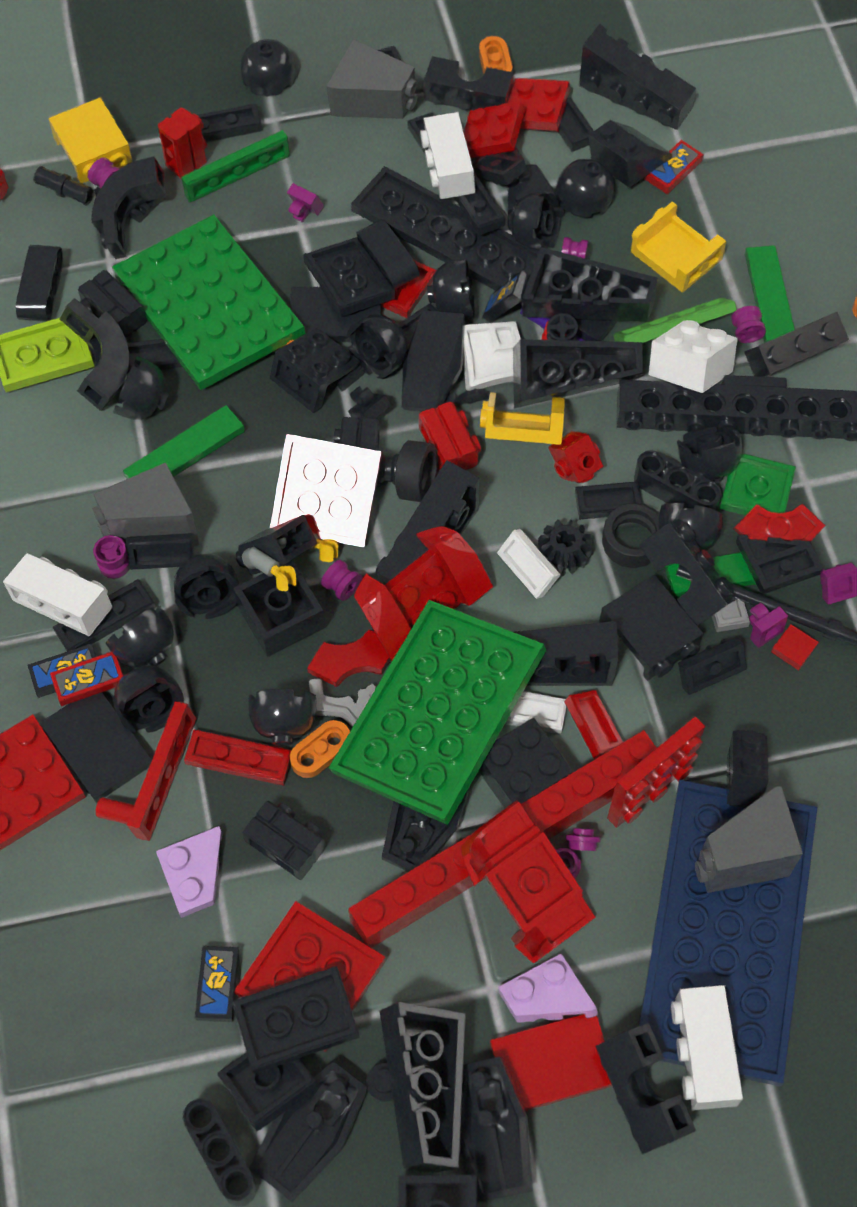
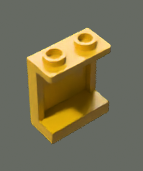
(88, 135)
(675, 248)
(523, 426)

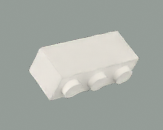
(447, 155)
(58, 593)
(707, 1048)

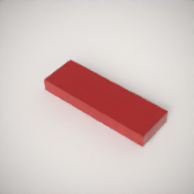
(238, 757)

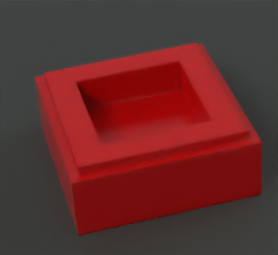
(794, 647)

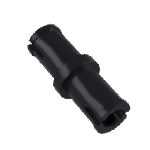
(63, 185)

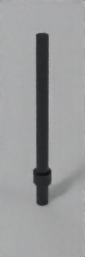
(831, 629)

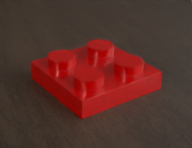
(542, 101)
(493, 129)

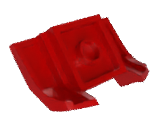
(444, 574)
(527, 880)

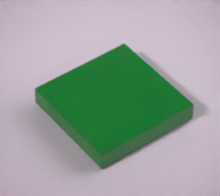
(757, 483)

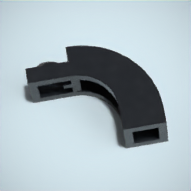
(122, 193)
(108, 349)

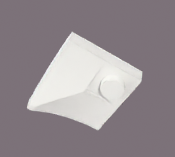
(489, 353)

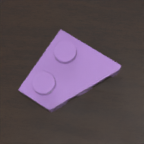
(192, 870)
(547, 993)

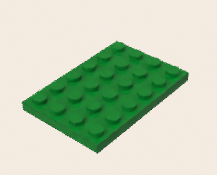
(208, 301)
(438, 711)

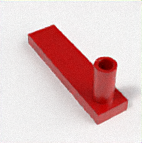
(145, 813)

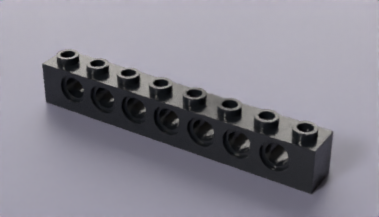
(728, 400)

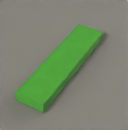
(657, 327)

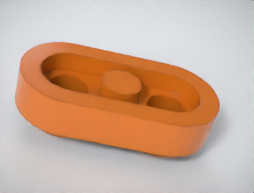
(494, 54)
(317, 748)

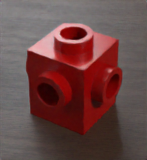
(576, 457)

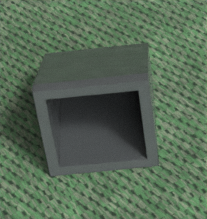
(371, 85)
(144, 507)
(751, 846)

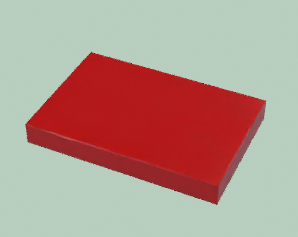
(554, 1060)

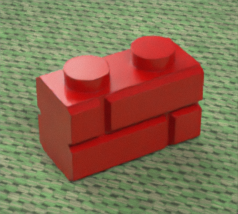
(182, 142)
(449, 433)

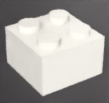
(693, 356)

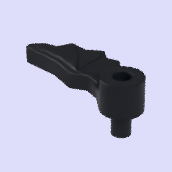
(468, 397)

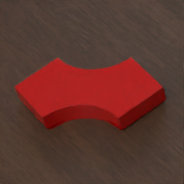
(789, 526)
(337, 662)

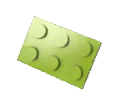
(41, 354)

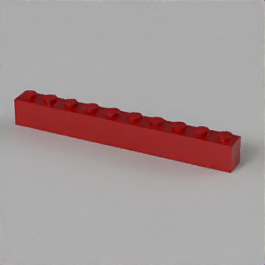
(446, 873)

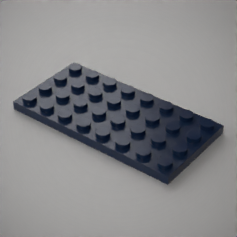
(728, 938)

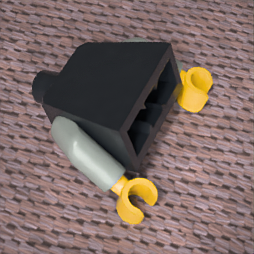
(279, 546)

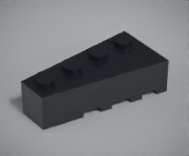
(634, 80)
(587, 289)
(570, 367)
(448, 503)
(576, 655)
(426, 1082)

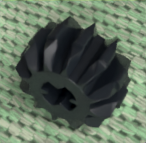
(565, 546)

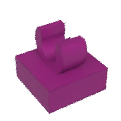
(303, 202)
(839, 583)
(766, 624)

